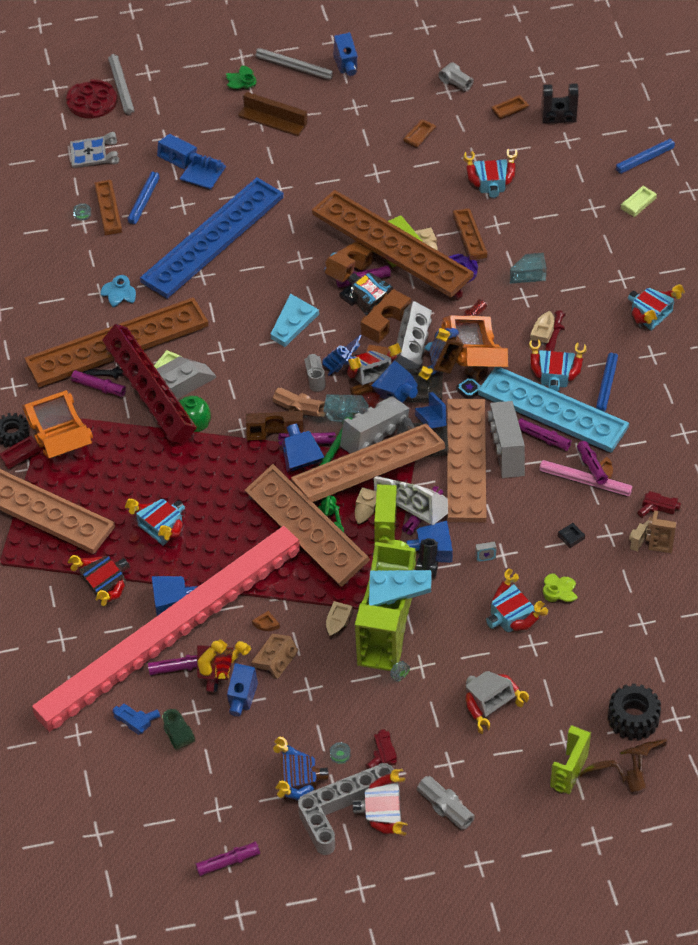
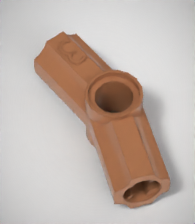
(299, 402)

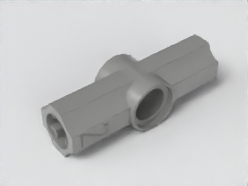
(445, 802)

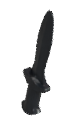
(116, 372)

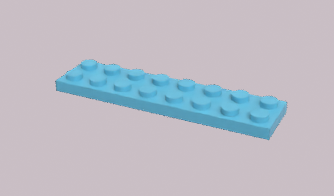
(554, 409)

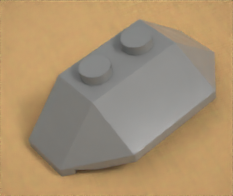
(185, 375)

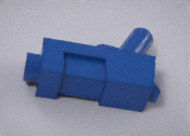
(136, 721)

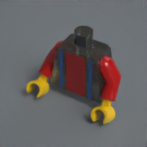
(102, 576)

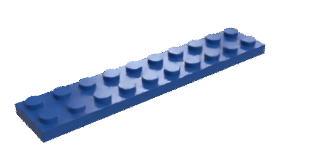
(211, 238)

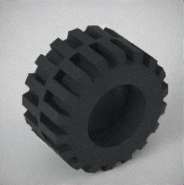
(634, 725)

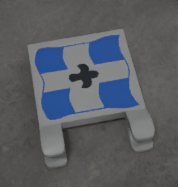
(93, 151)

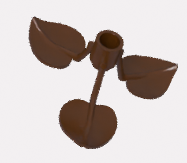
(634, 776)

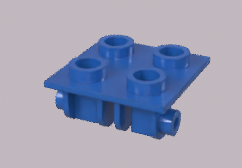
(203, 171)
(340, 356)

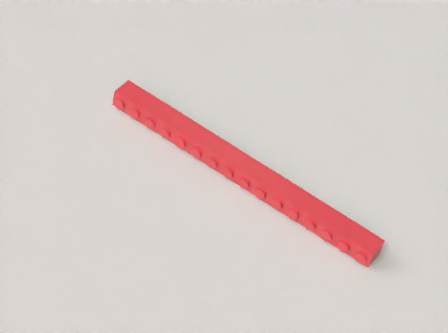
(165, 629)

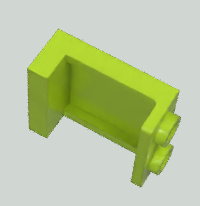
(564, 776)

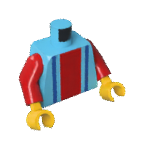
(491, 175)
(653, 306)
(556, 368)
(158, 518)
(512, 608)

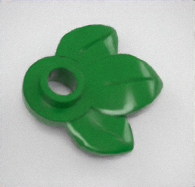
(242, 79)

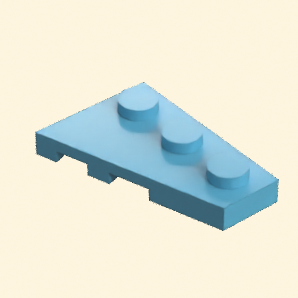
(292, 320)
(395, 585)

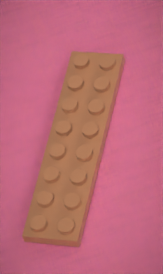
(466, 460)
(368, 462)
(53, 513)
(315, 531)

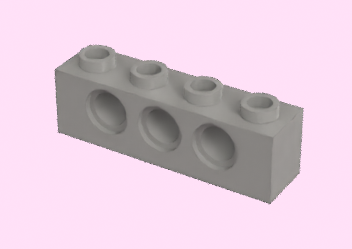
(413, 335)

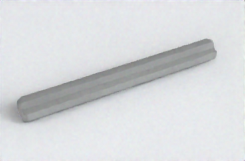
(294, 64)
(121, 84)

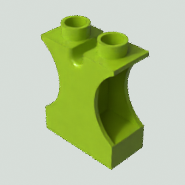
(382, 627)

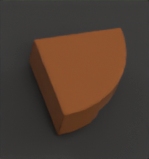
(606, 465)
(266, 622)

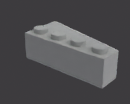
(373, 424)
(507, 438)

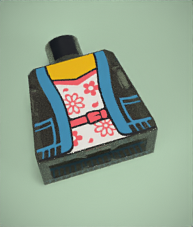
(368, 291)

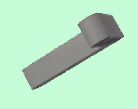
(338, 800)

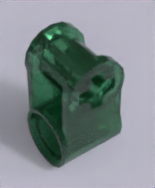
(177, 729)

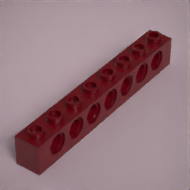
(149, 384)

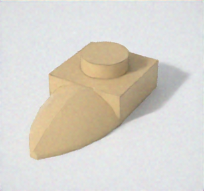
(428, 237)
(543, 328)
(365, 505)
(638, 536)
(338, 617)

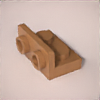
(661, 534)
(275, 654)

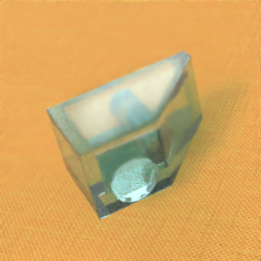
(529, 269)

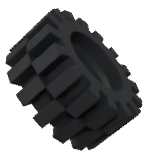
(13, 422)

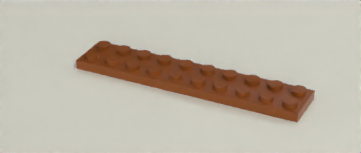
(392, 243)
(91, 351)

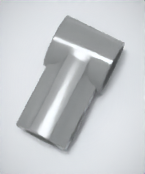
(453, 74)
(315, 373)

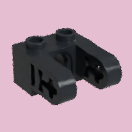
(560, 108)

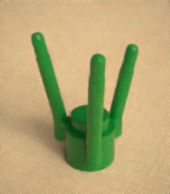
(328, 507)

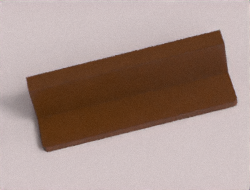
(273, 114)

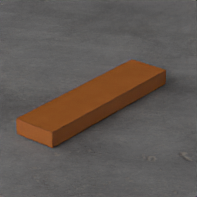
(108, 207)
(469, 234)

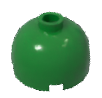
(197, 410)

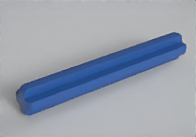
(645, 155)
(143, 197)
(607, 381)

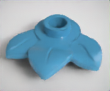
(117, 292)

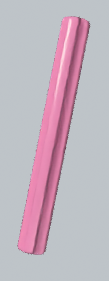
(584, 477)

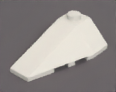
(418, 500)

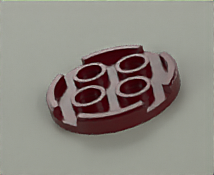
(91, 99)

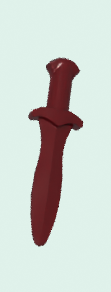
(550, 346)

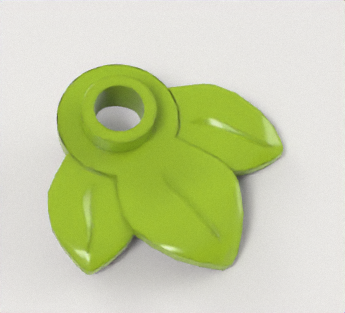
(559, 588)

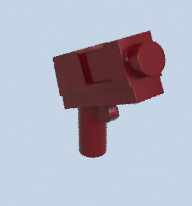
(656, 502)
(385, 751)

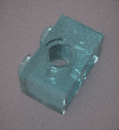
(342, 406)

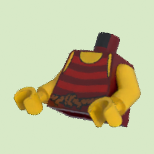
(216, 660)

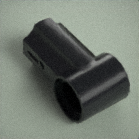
(428, 556)

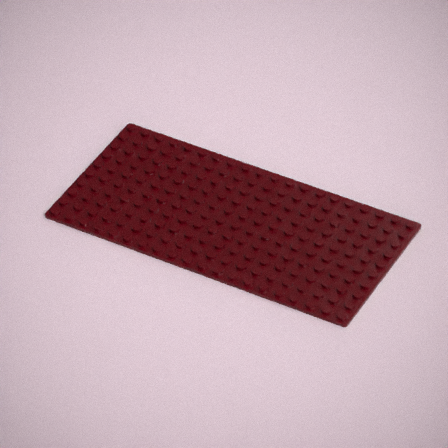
(218, 515)

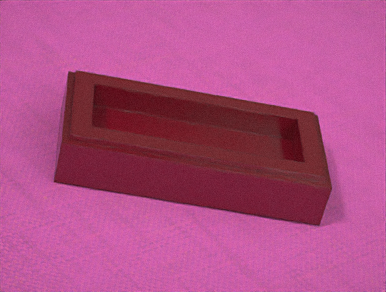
(19, 452)

